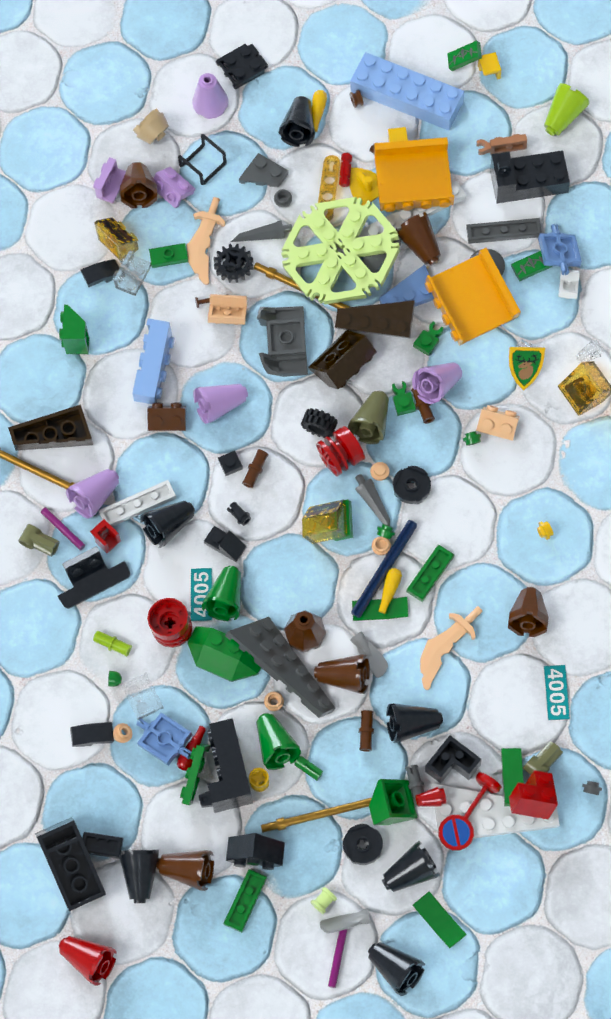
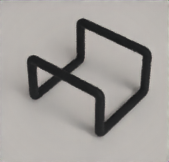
(185, 161)

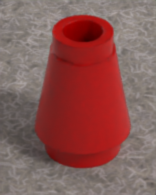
(431, 798)

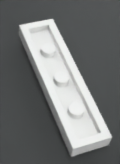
(138, 503)

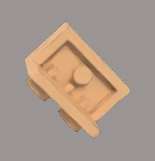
(227, 309)
(498, 422)

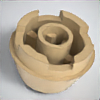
(152, 127)

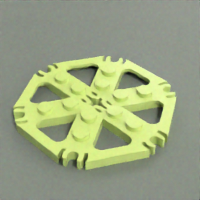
(335, 261)

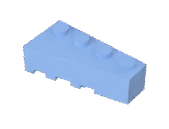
(153, 362)

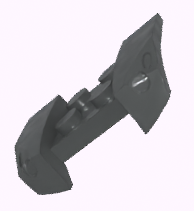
(285, 341)

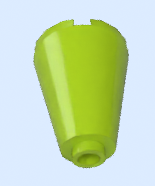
(564, 109)

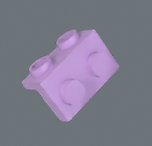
(109, 182)
(172, 186)

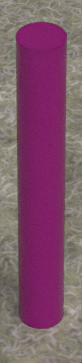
(62, 528)
(337, 958)

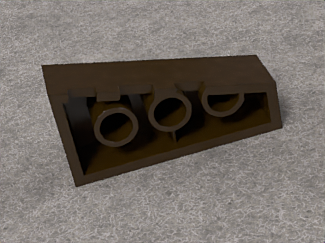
(383, 319)
(54, 430)

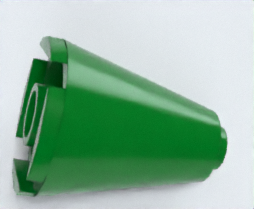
(225, 595)
(275, 743)

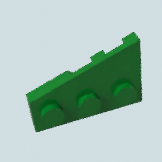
(188, 792)

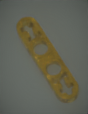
(329, 188)

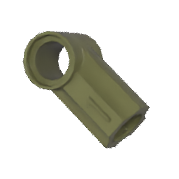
(34, 538)
(544, 759)

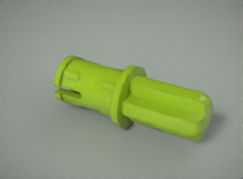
(112, 643)

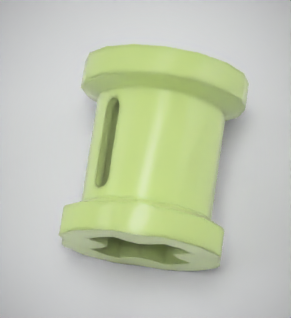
(323, 900)

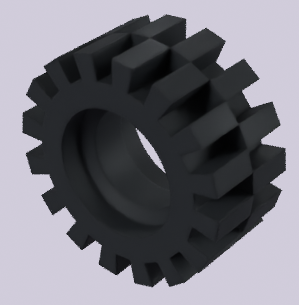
(319, 423)

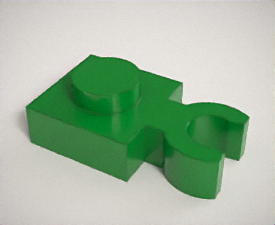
(428, 340)
(403, 401)

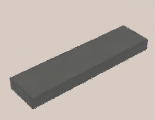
(503, 230)

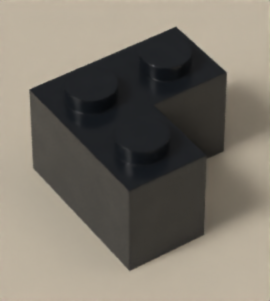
(452, 756)
(255, 851)

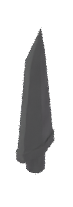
(270, 231)
(370, 495)

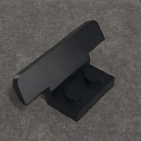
(90, 577)

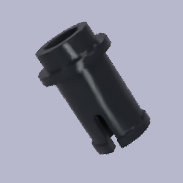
(242, 516)

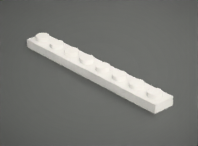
(401, 215)

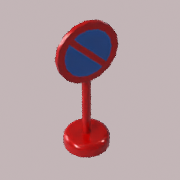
(456, 830)

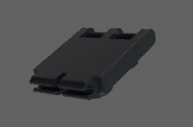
(243, 64)

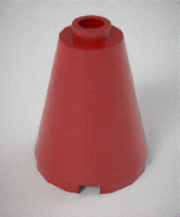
(88, 958)

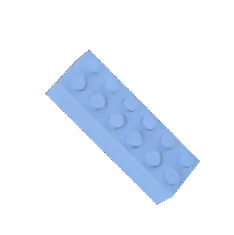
(407, 91)

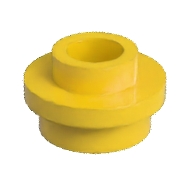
(545, 530)

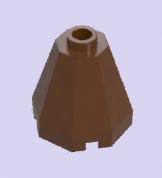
(138, 186)
(528, 614)
(305, 631)

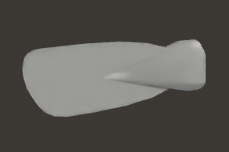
(377, 662)
(345, 921)

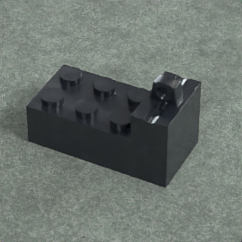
(528, 176)
(233, 786)
(70, 864)

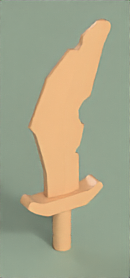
(201, 241)
(442, 644)

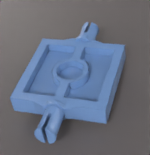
(559, 249)
(164, 738)

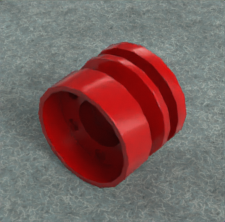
(339, 452)
(168, 612)

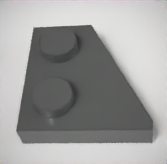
(264, 172)

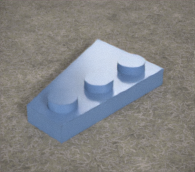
(410, 289)

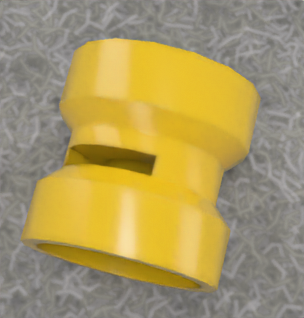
(257, 776)

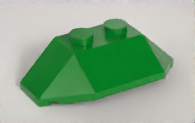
(221, 656)

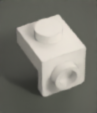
(569, 285)

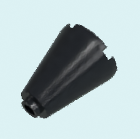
(298, 123)
(166, 522)
(411, 721)
(410, 869)
(139, 872)
(396, 967)

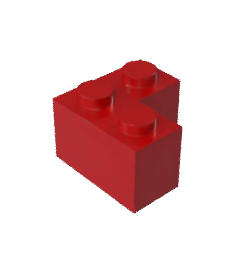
(536, 797)

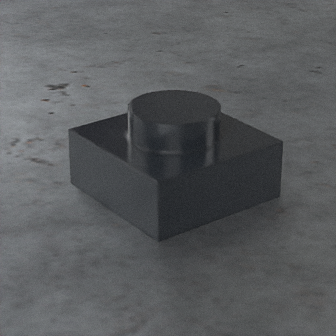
(230, 463)

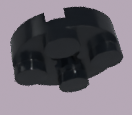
(414, 495)
(367, 834)

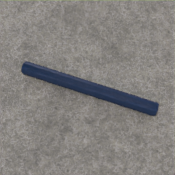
(383, 569)

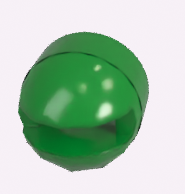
(114, 678)

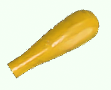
(318, 105)
(390, 586)

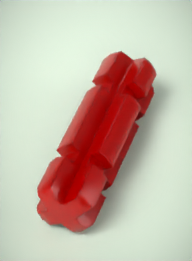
(345, 169)

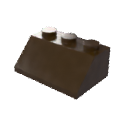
(343, 359)

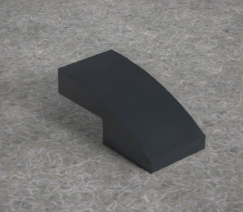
(99, 272)
(91, 734)

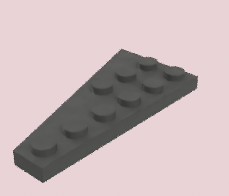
(281, 662)

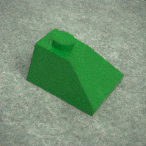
(392, 802)

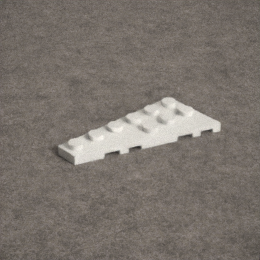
(489, 815)

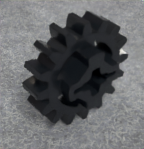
(236, 256)

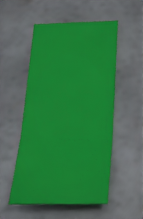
(397, 609)
(439, 919)

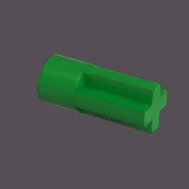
(309, 768)

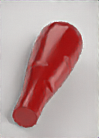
(182, 762)

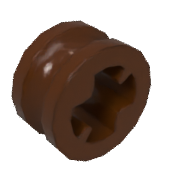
(356, 98)

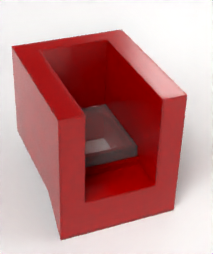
(105, 536)

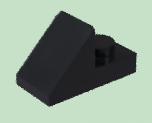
(225, 543)

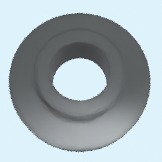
(282, 194)
(592, 787)

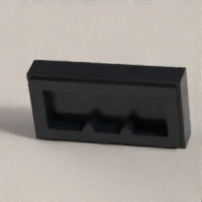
(103, 844)

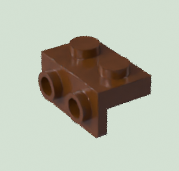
(166, 417)

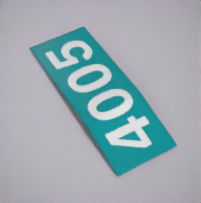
(200, 586)
(556, 692)

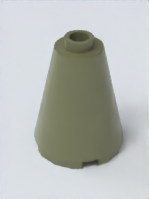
(371, 418)

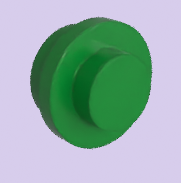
(472, 438)
(385, 531)

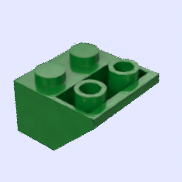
(74, 332)

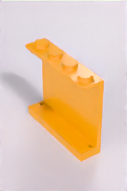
(413, 174)
(472, 297)

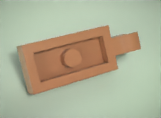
(500, 144)

